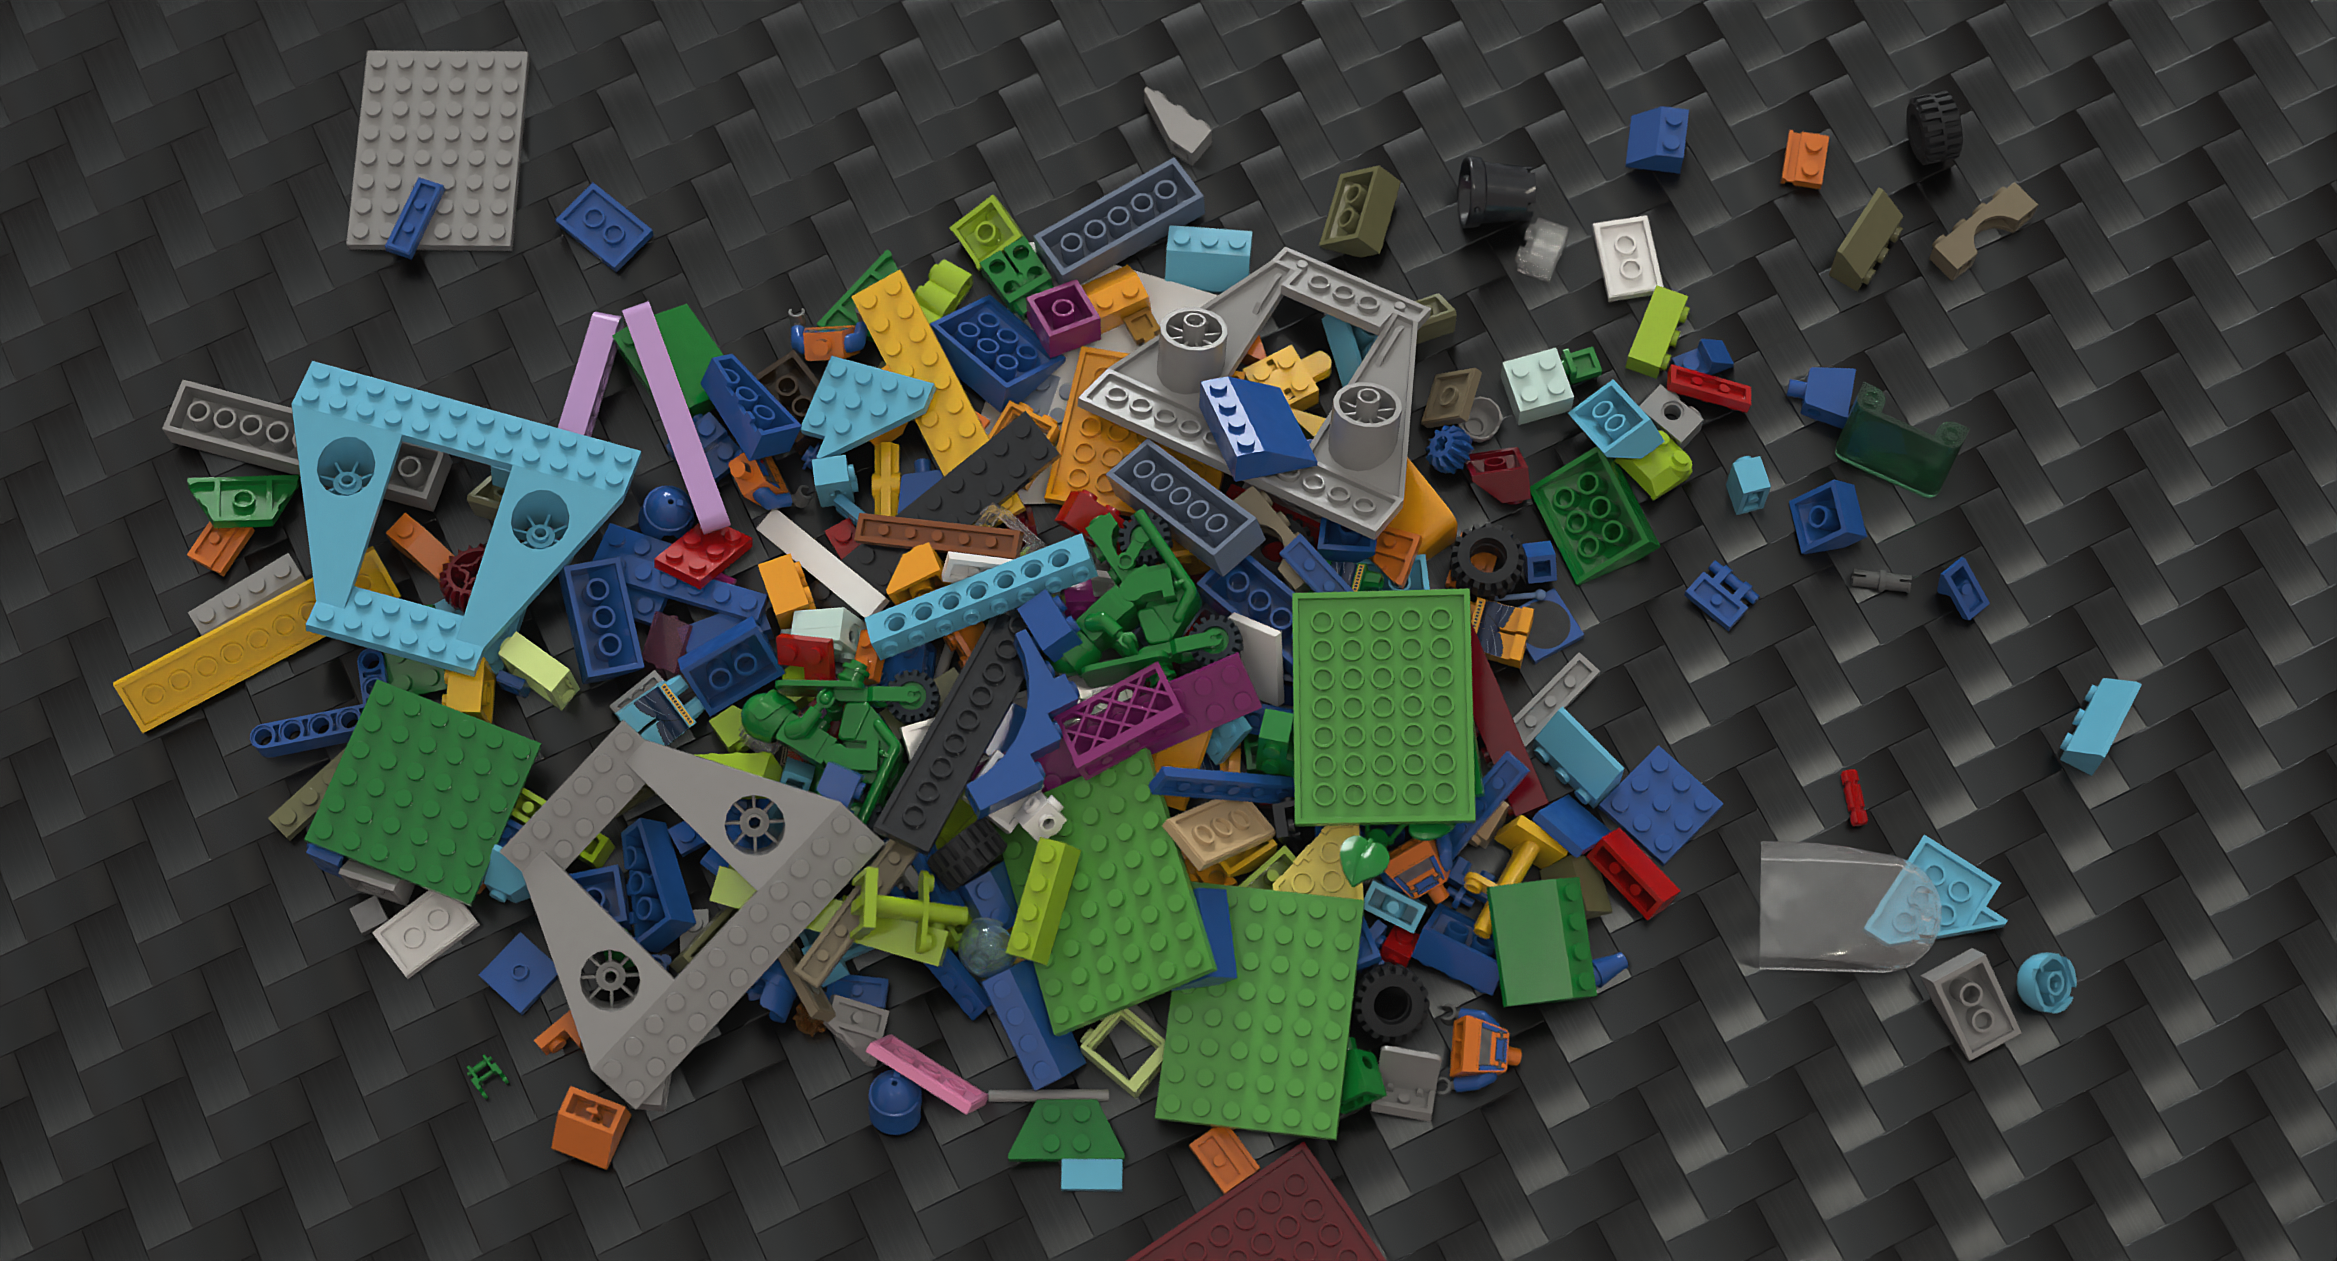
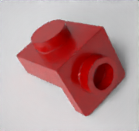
(1399, 946)

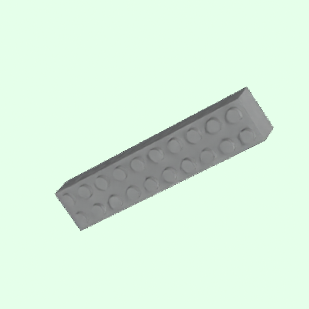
(266, 437)

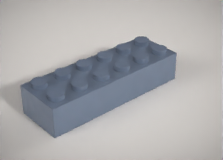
(1119, 223)
(1194, 510)

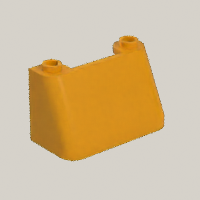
(1425, 514)

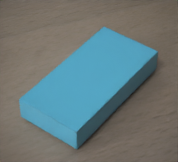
(1092, 1174)

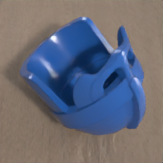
(660, 518)
(774, 992)
(896, 1107)

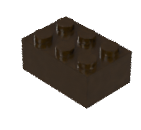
(794, 388)

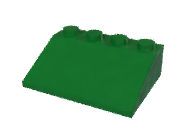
(688, 349)
(1593, 516)
(1541, 942)

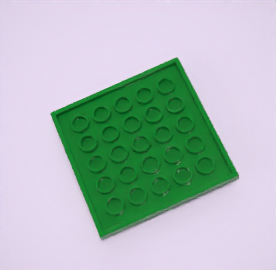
(423, 792)

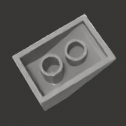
(1971, 1003)

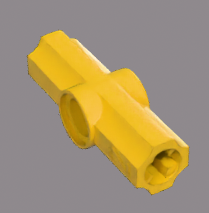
(886, 479)

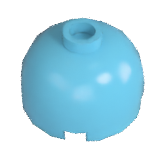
(2046, 982)

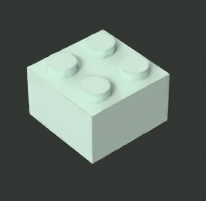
(1537, 386)

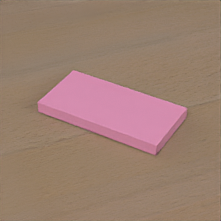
(928, 1073)

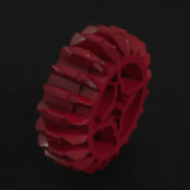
(461, 570)

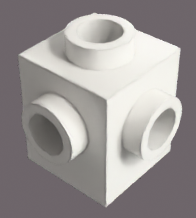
(1041, 816)

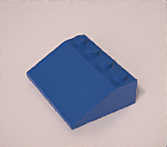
(994, 352)
(1254, 428)

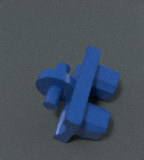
(1456, 879)

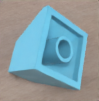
(505, 879)

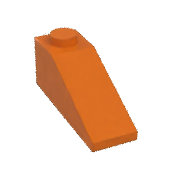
(419, 546)

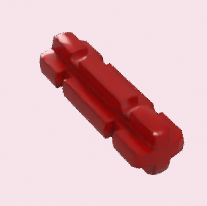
(1854, 797)

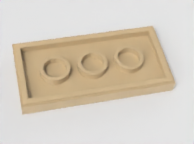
(1218, 831)

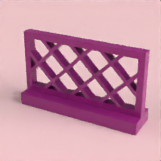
(1126, 742)

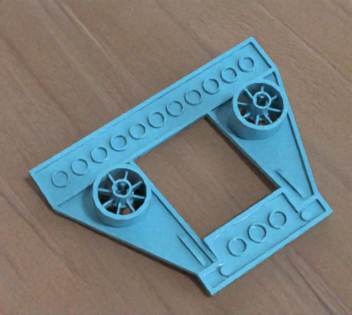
(357, 426)

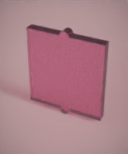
(666, 641)

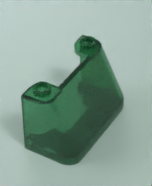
(1896, 448)

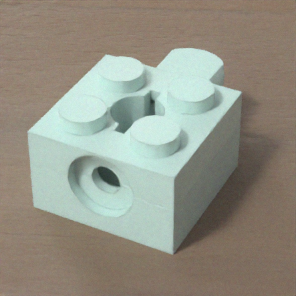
(833, 624)

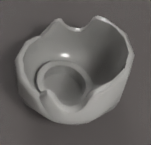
(1483, 420)

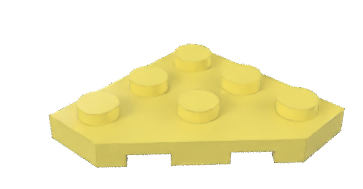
(1319, 867)

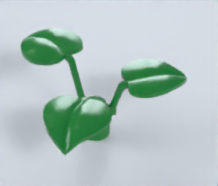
(1369, 857)

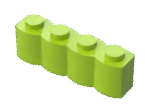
(944, 290)

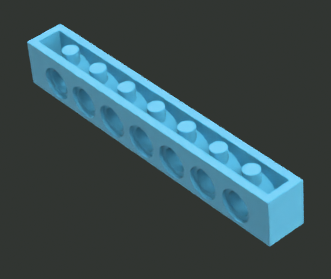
(980, 597)

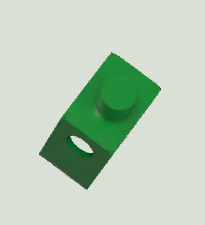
(1361, 1079)

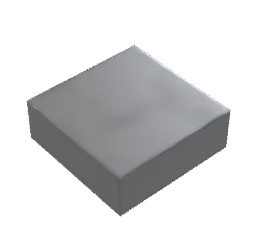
(369, 915)

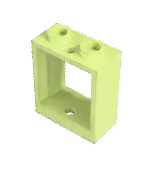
(539, 669)
(1149, 1069)

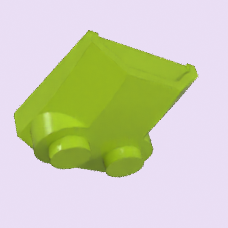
(986, 230)
(1659, 469)

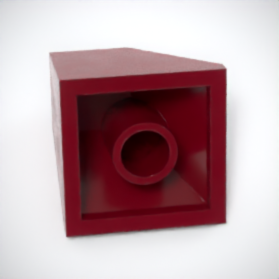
(1501, 474)

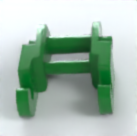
(478, 1081)

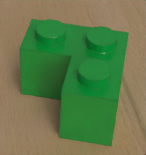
(1276, 744)

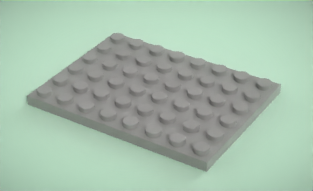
(447, 122)

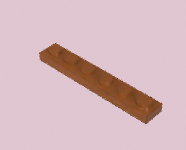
(942, 536)

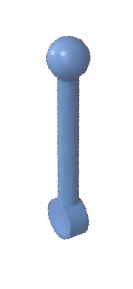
(1540, 594)

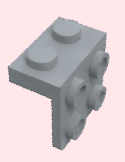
(1409, 1082)

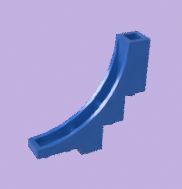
(1017, 773)

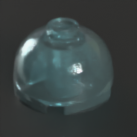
(984, 948)

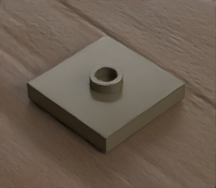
(1451, 398)

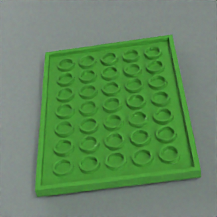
(1383, 708)
(1130, 905)
(1275, 1038)

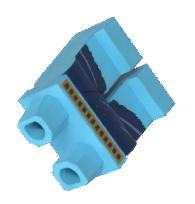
(663, 705)

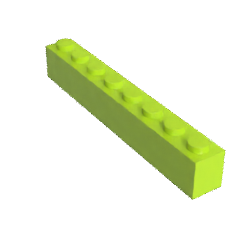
(890, 934)

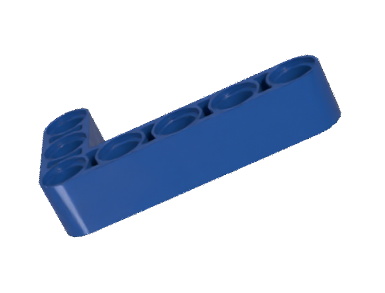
(310, 724)

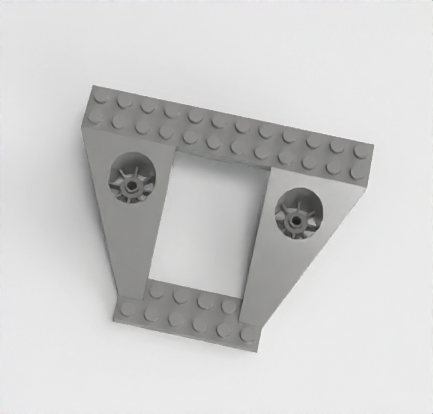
(1362, 439)
(796, 876)

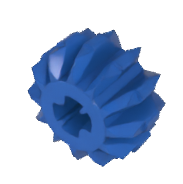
(1449, 449)

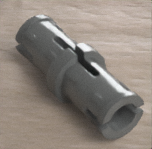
(1881, 580)

